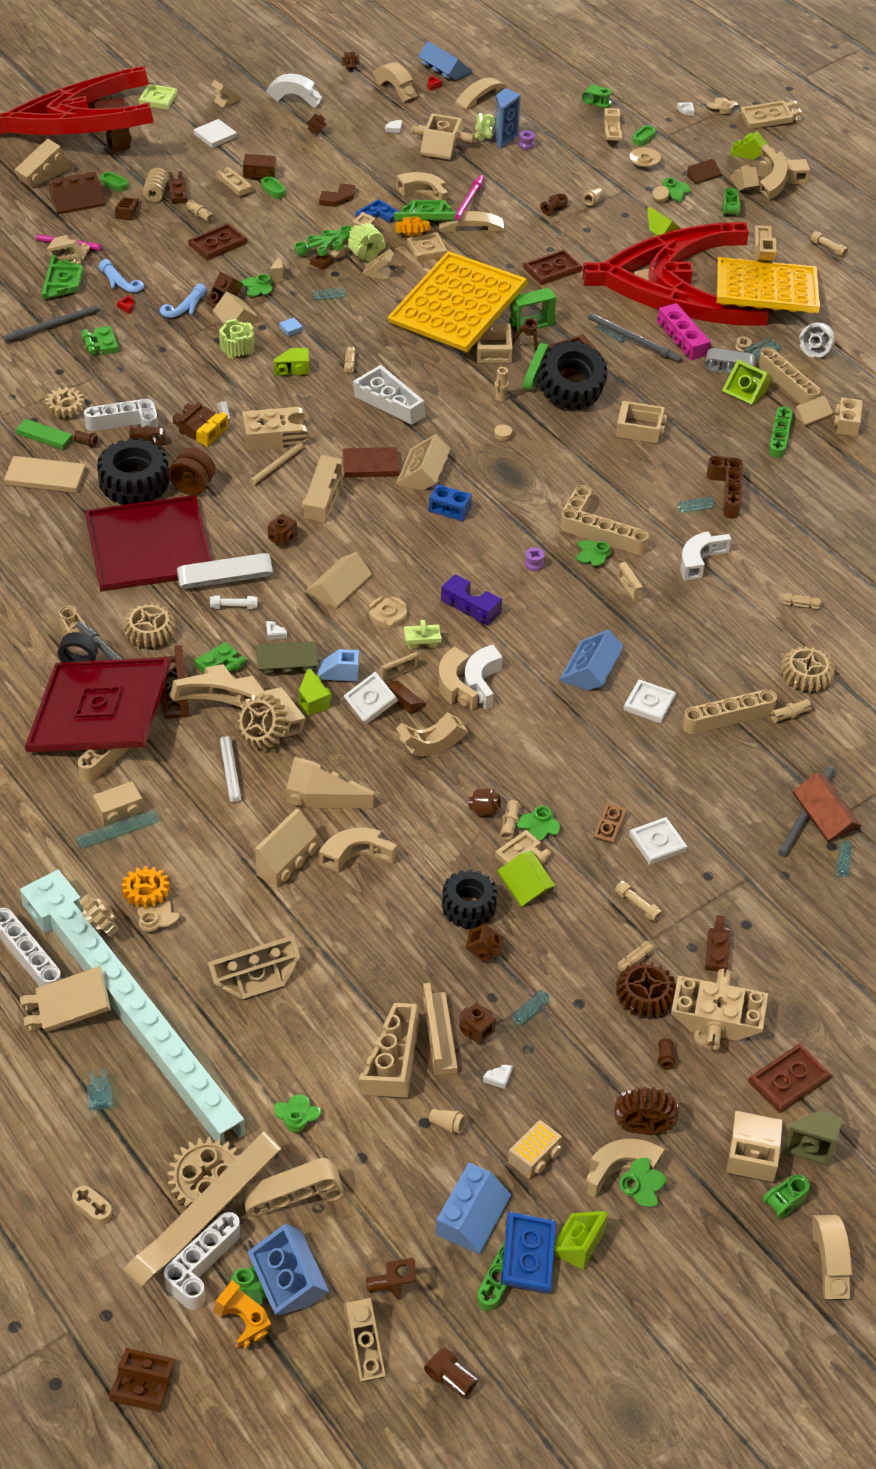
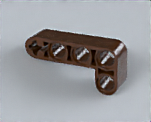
(731, 472)

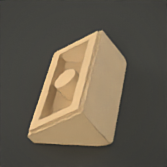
(813, 411)
(398, 667)

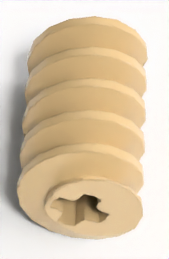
(155, 184)

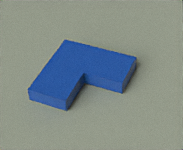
(379, 209)

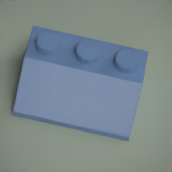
(443, 62)
(506, 116)
(592, 661)
(472, 1209)
(288, 1270)

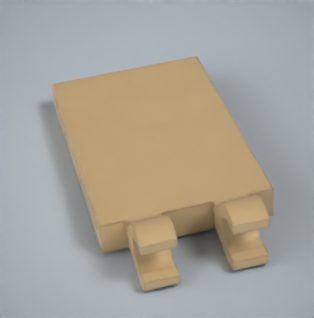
(770, 114)
(67, 1000)

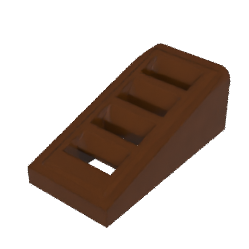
(126, 208)

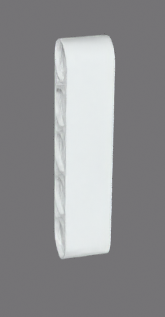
(224, 571)
(27, 949)

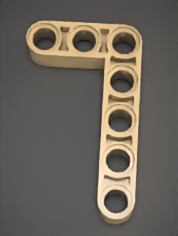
(580, 523)

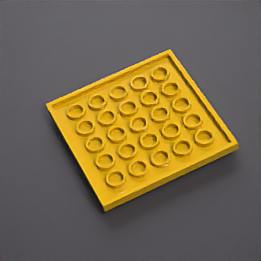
(767, 285)
(457, 301)

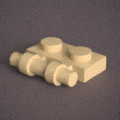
(520, 844)

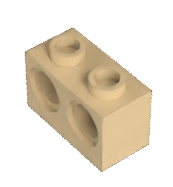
(848, 416)

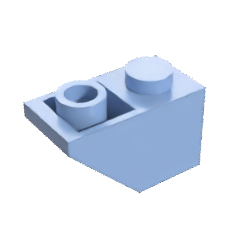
(340, 665)

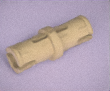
(200, 211)
(501, 384)
(790, 710)
(510, 820)

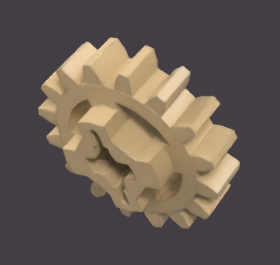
(64, 402)
(98, 915)

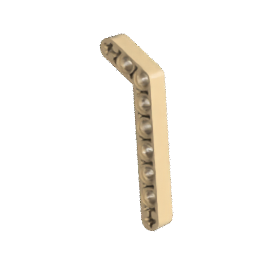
(202, 1211)

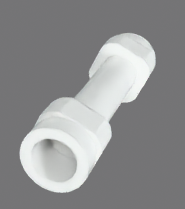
(216, 601)

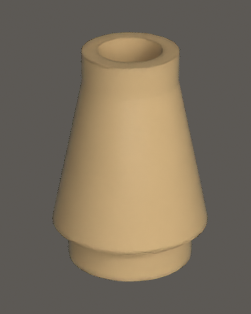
(592, 196)
(449, 1120)

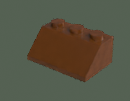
(76, 192)

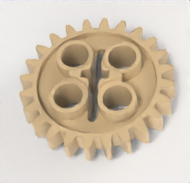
(192, 1162)

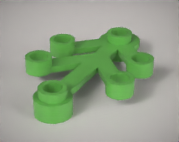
(324, 240)

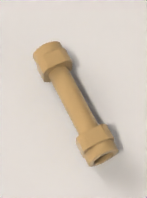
(840, 250)
(625, 890)

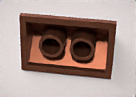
(826, 807)

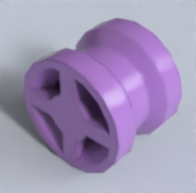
(526, 139)
(534, 559)

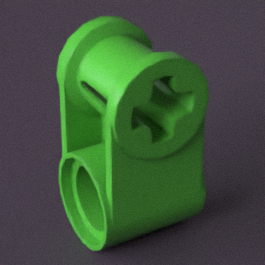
(597, 95)
(730, 202)
(784, 1198)

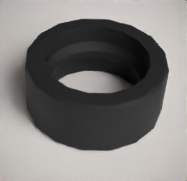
(77, 640)

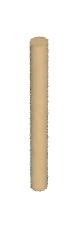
(278, 462)

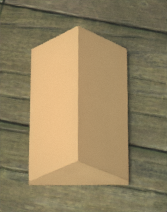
(341, 580)

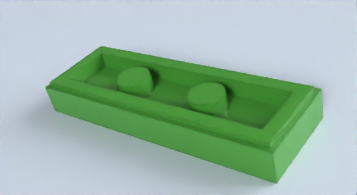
(44, 434)

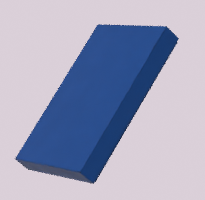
(528, 1252)

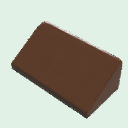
(703, 171)
(406, 698)

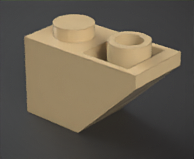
(745, 178)

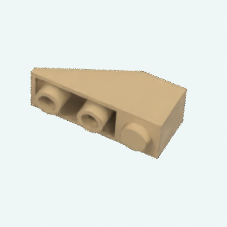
(797, 171)
(364, 1339)

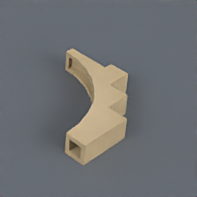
(221, 686)

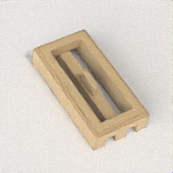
(629, 581)

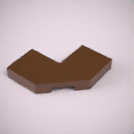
(345, 192)

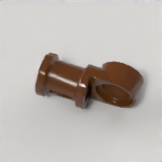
(554, 203)
(146, 434)

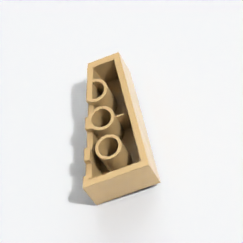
(391, 1063)

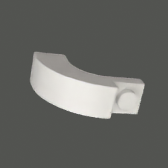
(294, 84)
(698, 548)
(479, 666)

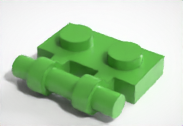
(105, 341)
(222, 654)

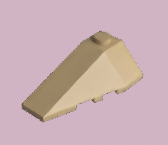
(316, 788)

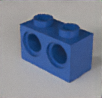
(450, 502)

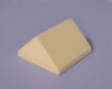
(234, 307)

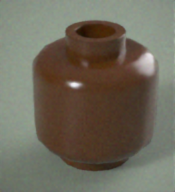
(485, 802)

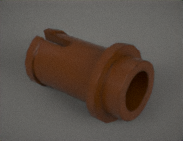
(89, 439)
(666, 1059)

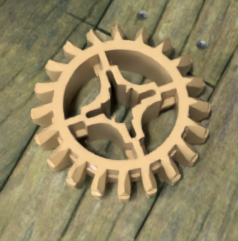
(149, 625)
(819, 667)
(269, 721)

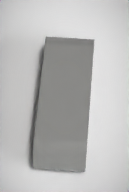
(724, 360)

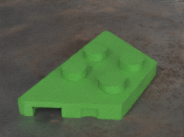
(426, 210)
(61, 278)

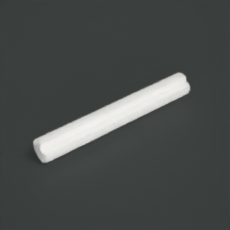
(230, 769)

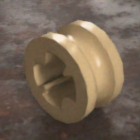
(743, 340)

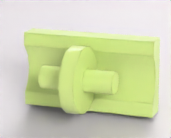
(484, 126)
(422, 634)

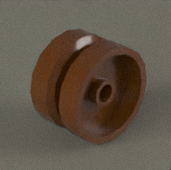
(191, 471)

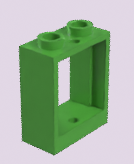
(547, 314)

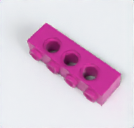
(683, 331)

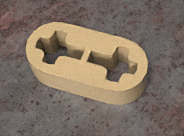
(95, 1201)

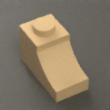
(65, 248)

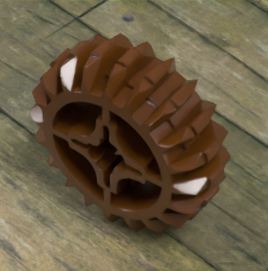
(639, 979)
(646, 1111)

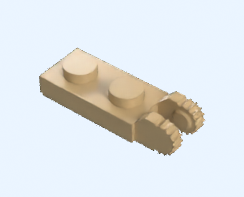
(234, 181)

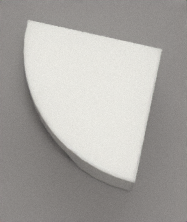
(686, 108)
(394, 126)
(223, 407)
(275, 631)
(498, 1076)

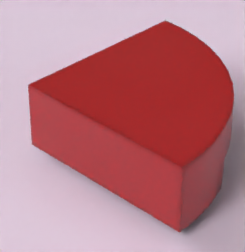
(433, 83)
(126, 304)

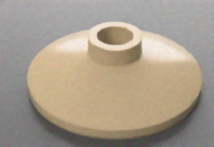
(645, 157)

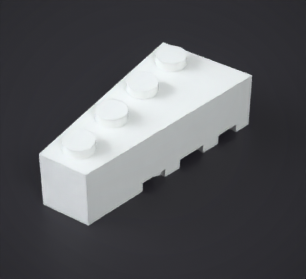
(389, 395)

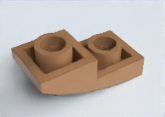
(610, 823)

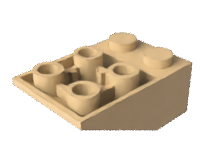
(754, 1146)

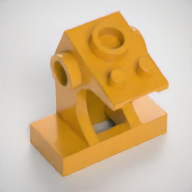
(236, 1302)

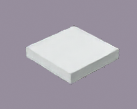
(215, 133)
(370, 698)
(649, 701)
(658, 840)

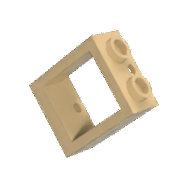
(495, 353)
(644, 413)

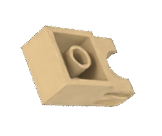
(274, 428)

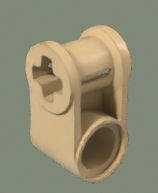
(68, 619)

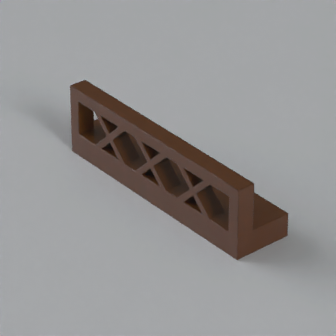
(179, 668)

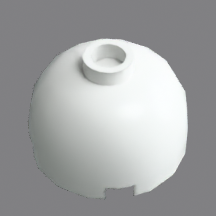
(816, 339)

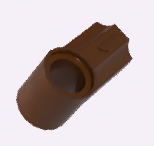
(445, 1368)

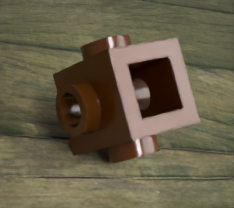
(282, 530)
(484, 943)
(477, 1023)

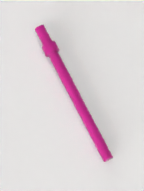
(476, 185)

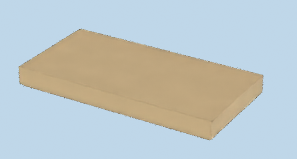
(44, 474)

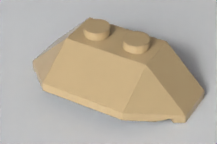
(256, 968)

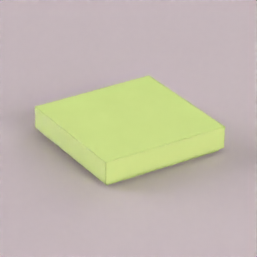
(158, 96)

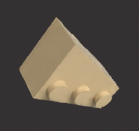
(42, 164)
(323, 489)

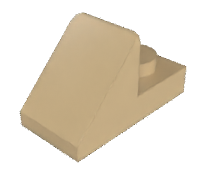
(225, 96)
(379, 267)

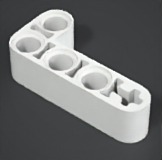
(121, 415)
(222, 1232)

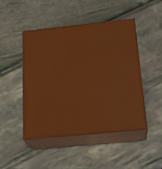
(321, 261)

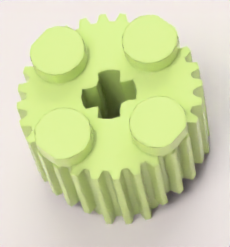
(366, 242)
(236, 338)

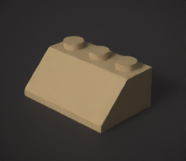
(424, 464)
(285, 849)

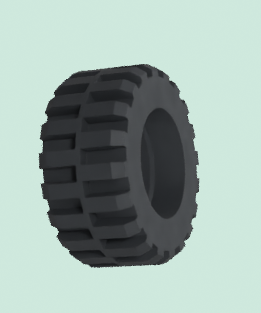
(577, 357)
(128, 457)

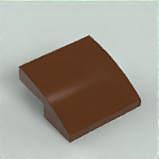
(142, 1380)

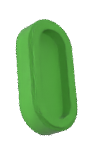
(644, 135)
(114, 181)
(273, 187)

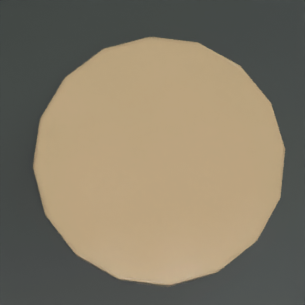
(387, 612)

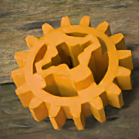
(412, 226)
(145, 887)

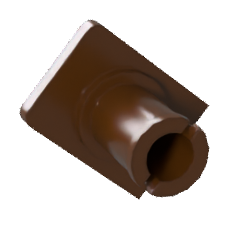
(392, 1280)

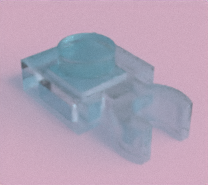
(99, 1092)

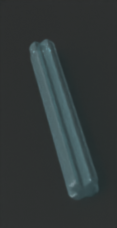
(117, 829)

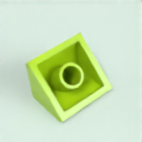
(525, 878)
(580, 1237)

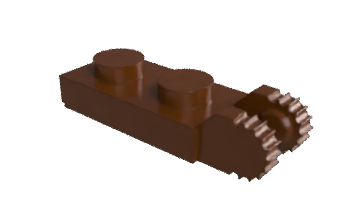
(177, 189)

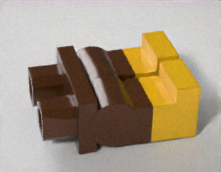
(201, 423)

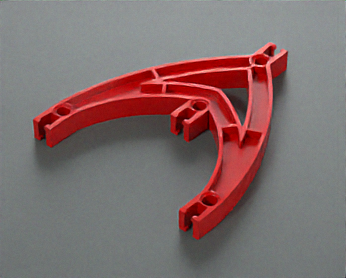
(68, 109)
(672, 278)

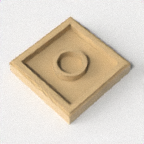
(427, 246)

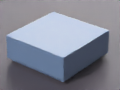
(291, 327)

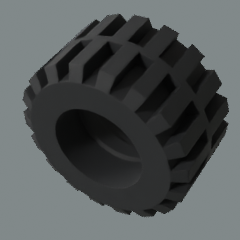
(469, 912)

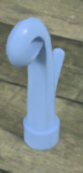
(108, 269)
(197, 293)

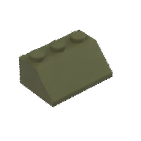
(287, 656)

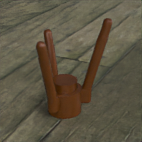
(529, 329)

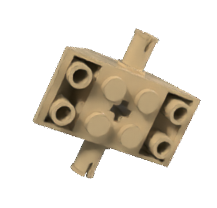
(442, 135)
(719, 1008)

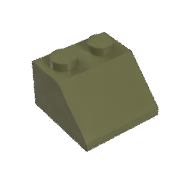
(813, 1137)

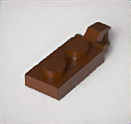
(718, 946)

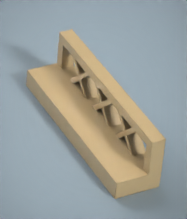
(439, 1031)

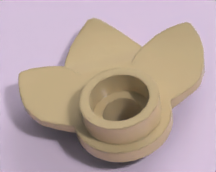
(723, 104)
(157, 916)

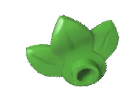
(676, 188)
(258, 285)
(593, 552)
(539, 823)
(296, 1112)
(646, 1181)
(252, 1286)

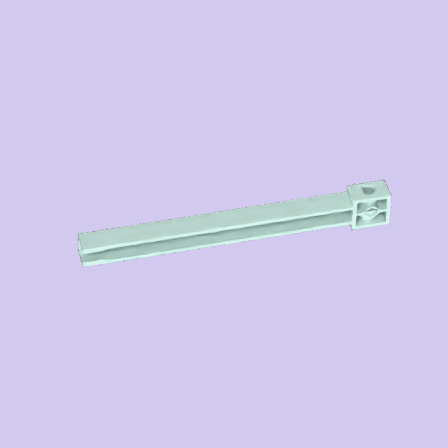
(57, 908)

